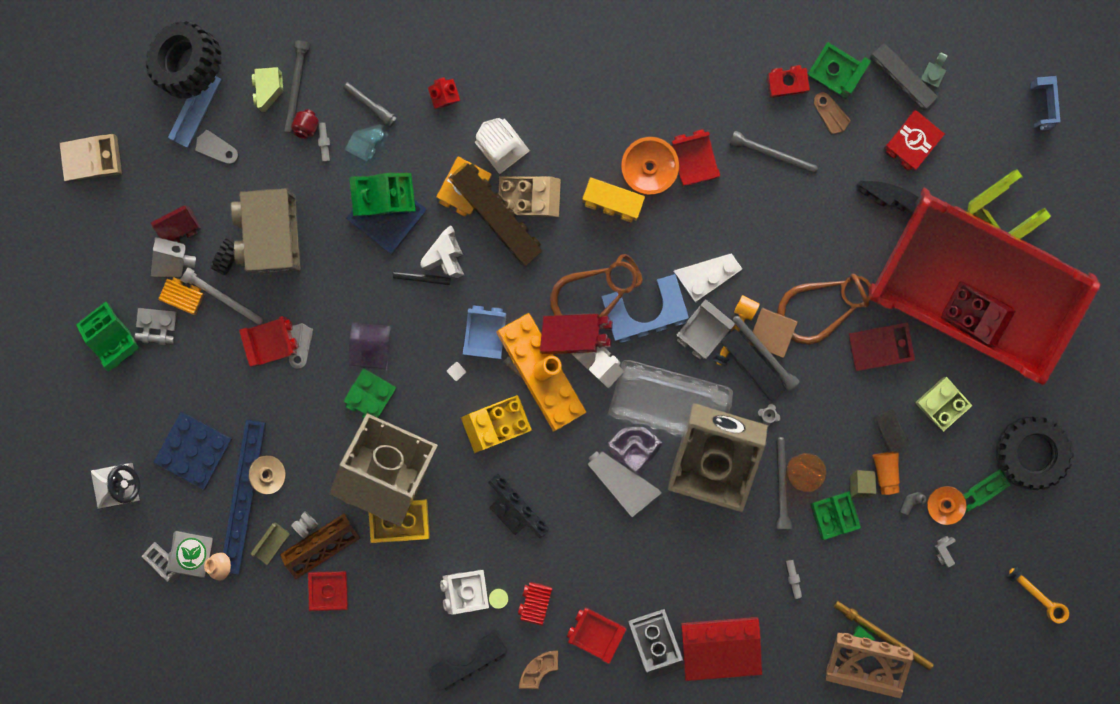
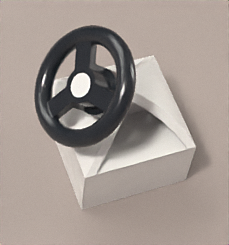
(116, 485)

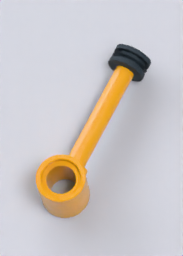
(745, 309)
(1015, 574)

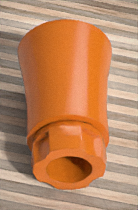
(887, 472)

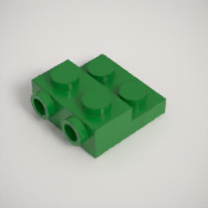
(369, 394)

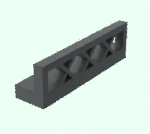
(903, 76)

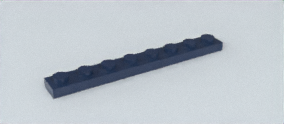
(242, 494)

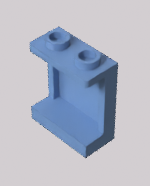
(481, 332)

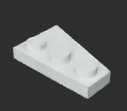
(707, 275)

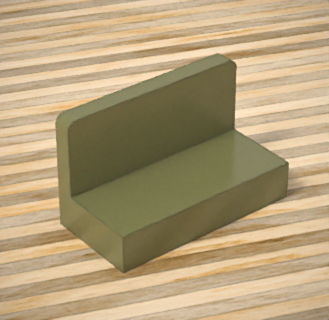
(270, 543)

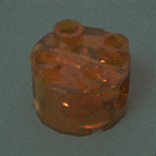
(806, 472)

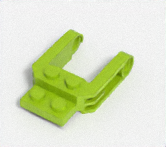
(976, 206)

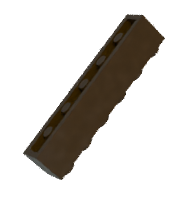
(495, 214)

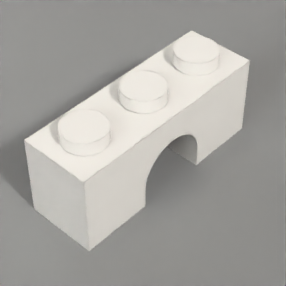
(604, 367)

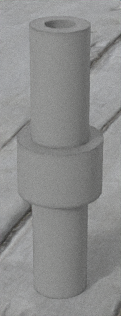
(323, 142)
(793, 579)

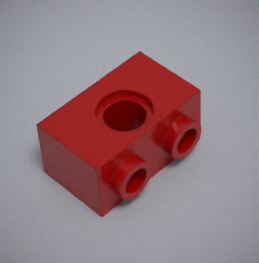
(778, 88)

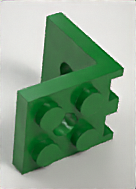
(849, 70)

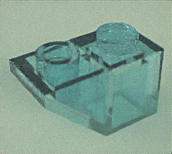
(363, 142)

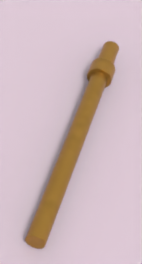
(852, 614)

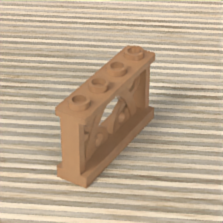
(864, 648)

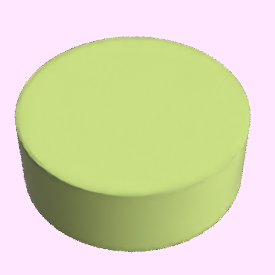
(498, 598)

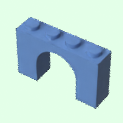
(672, 312)

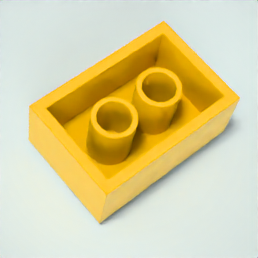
(612, 200)
(414, 526)

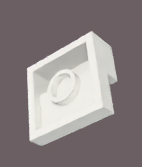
(464, 592)

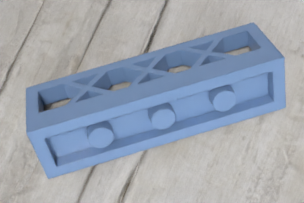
(192, 115)

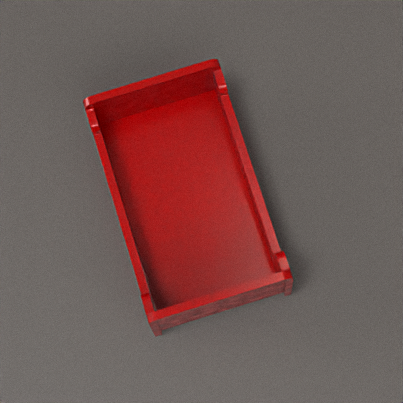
(952, 247)

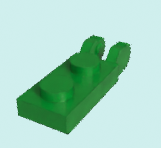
(986, 489)

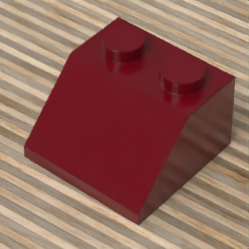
(176, 224)

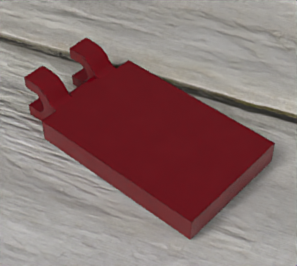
(574, 333)

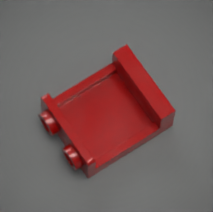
(596, 634)

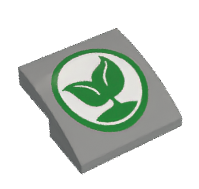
(189, 554)

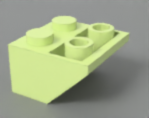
(268, 87)
(943, 403)

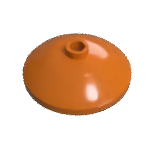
(650, 151)

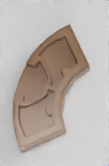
(537, 669)

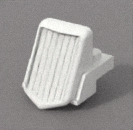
(500, 144)
(444, 253)

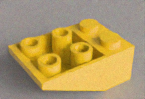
(496, 423)

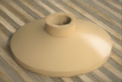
(274, 478)

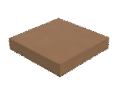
(774, 331)

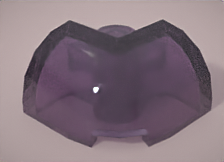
(634, 447)

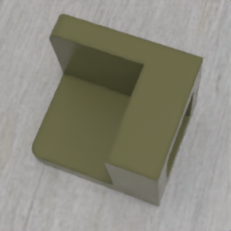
(863, 484)

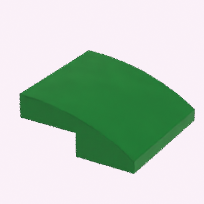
(835, 515)

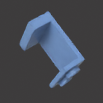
(1050, 85)

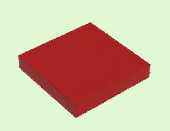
(327, 591)

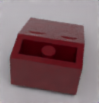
(978, 313)
(881, 346)

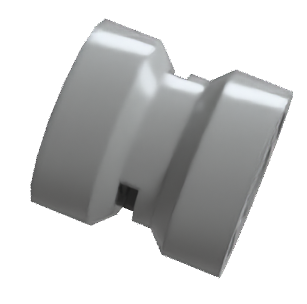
(304, 525)

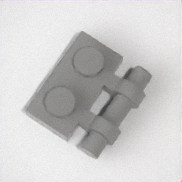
(155, 319)

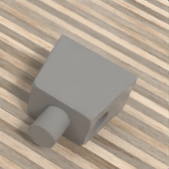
(170, 258)

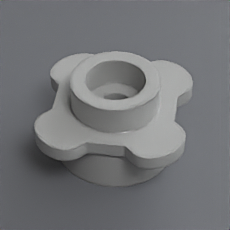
(774, 416)

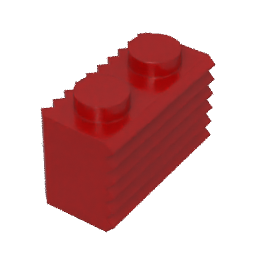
(535, 603)

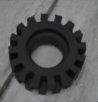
(224, 257)

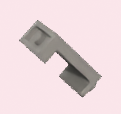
(704, 330)

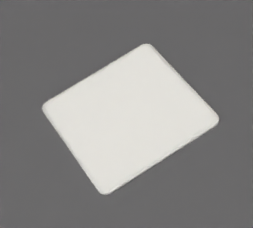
(456, 371)

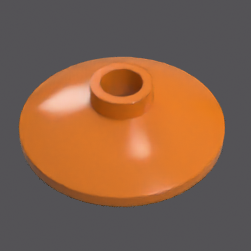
(940, 512)

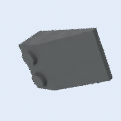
(656, 644)

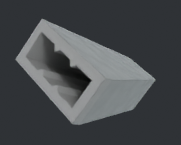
(625, 485)

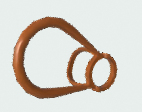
(637, 276)
(813, 286)

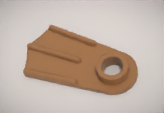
(831, 114)

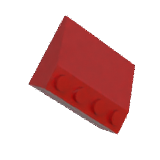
(721, 648)

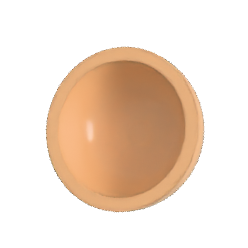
(218, 566)

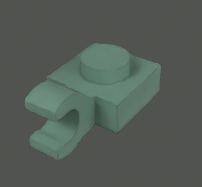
(934, 73)

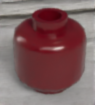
(305, 124)

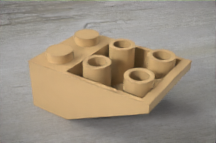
(90, 157)
(531, 195)

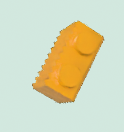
(181, 296)

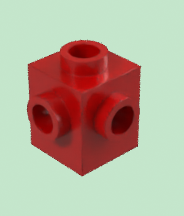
(443, 93)

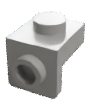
(944, 556)

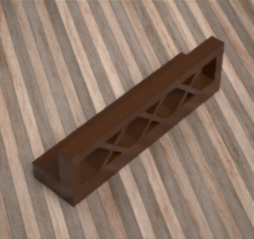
(317, 544)

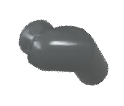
(912, 500)

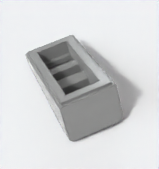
(151, 550)

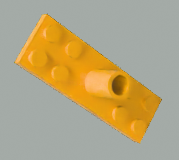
(541, 372)

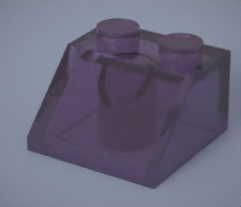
(369, 345)

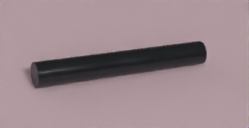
(421, 277)

